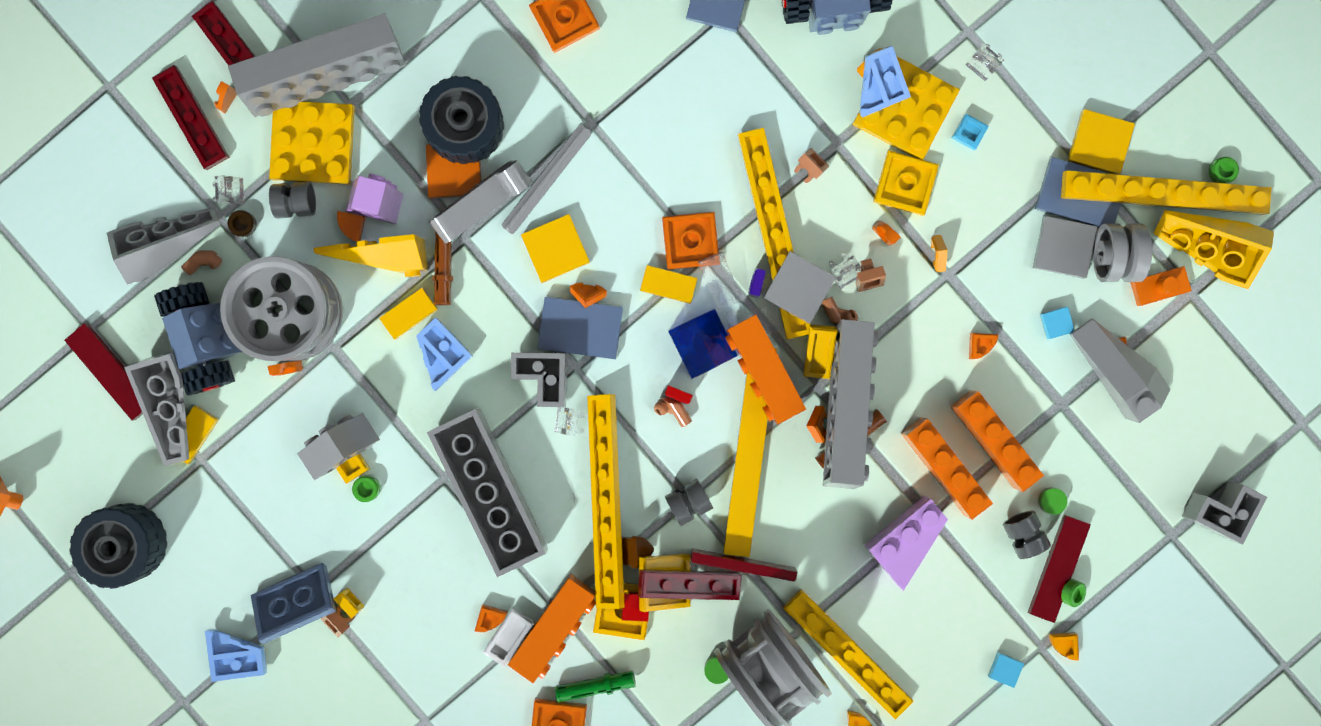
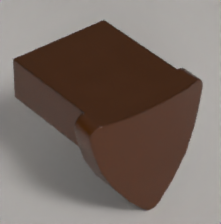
(633, 548)

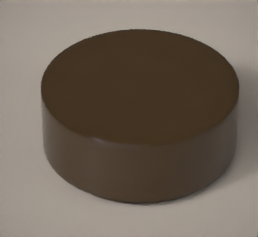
(242, 223)

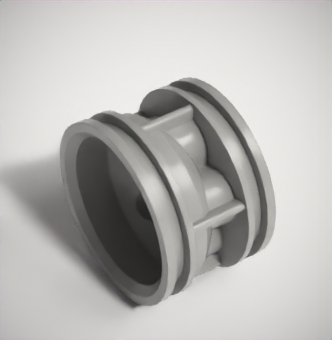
(316, 328)
(772, 672)

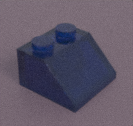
(702, 343)

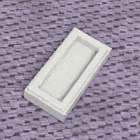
(509, 637)

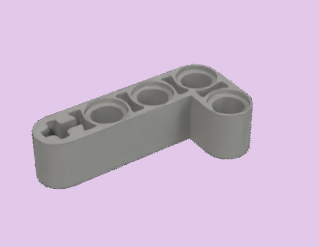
(480, 200)

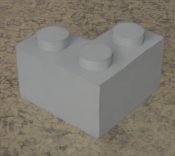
(549, 370)
(337, 444)
(1231, 515)

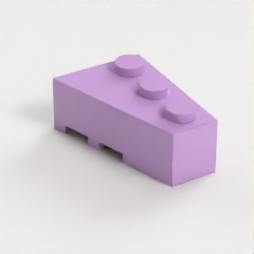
(375, 198)
(907, 540)

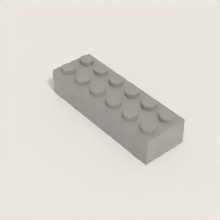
(317, 66)
(849, 405)
(488, 492)

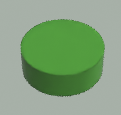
(1223, 170)
(366, 488)
(1052, 501)
(1073, 593)
(714, 671)

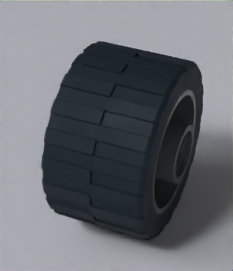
(461, 119)
(118, 545)

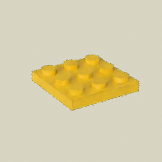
(915, 120)
(312, 143)

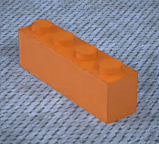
(765, 369)
(997, 441)
(946, 468)
(552, 628)

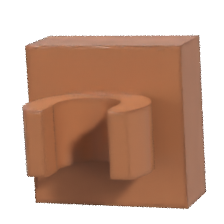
(813, 164)
(869, 276)
(336, 622)

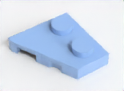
(882, 82)
(441, 352)
(233, 657)

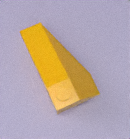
(1225, 246)
(394, 253)

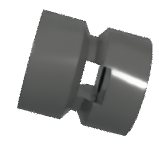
(288, 200)
(688, 502)
(1026, 533)

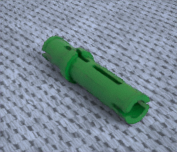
(600, 685)

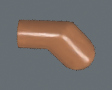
(203, 258)
(836, 314)
(674, 407)

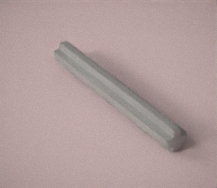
(546, 179)

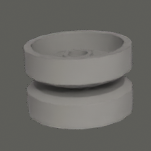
(1122, 252)

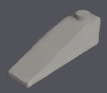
(146, 249)
(1126, 375)
(161, 399)

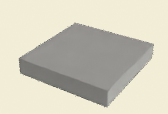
(1064, 247)
(799, 287)

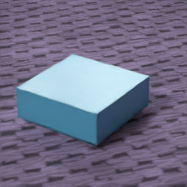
(970, 132)
(1057, 322)
(1005, 669)

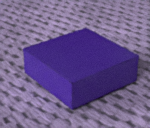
(756, 282)

